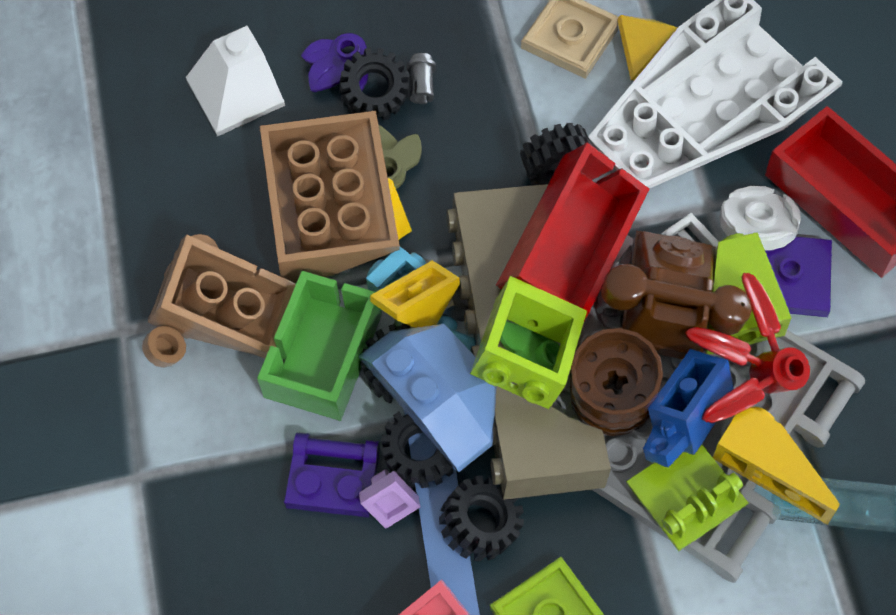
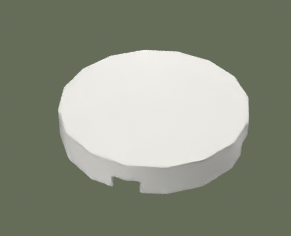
(761, 211)

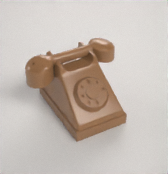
(214, 301)

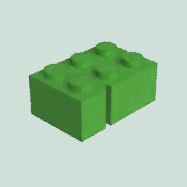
(319, 346)

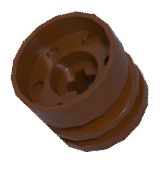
(617, 359)

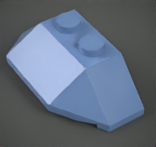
(432, 382)

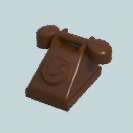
(671, 291)

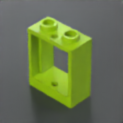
(543, 315)

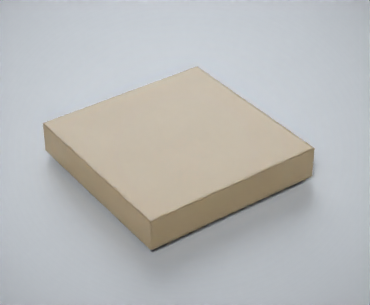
(571, 35)

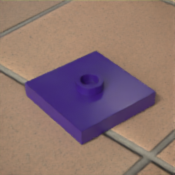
(804, 275)

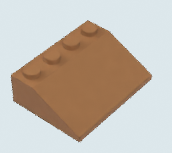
(328, 194)

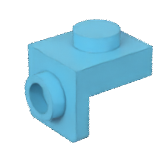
(392, 268)

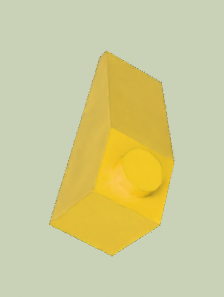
(770, 458)

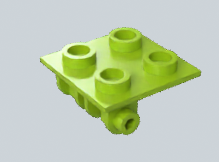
(688, 496)

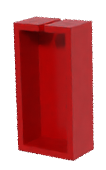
(842, 186)
(577, 228)

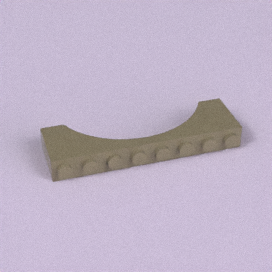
(533, 445)

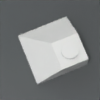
(234, 82)

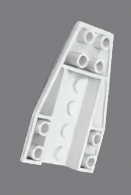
(708, 95)

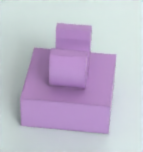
(389, 498)

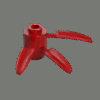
(769, 372)

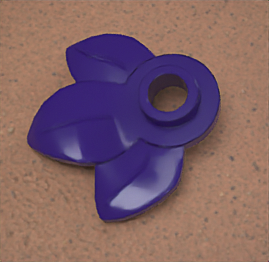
(329, 60)

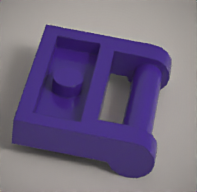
(328, 487)

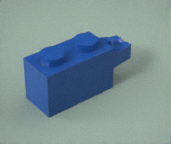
(681, 404)

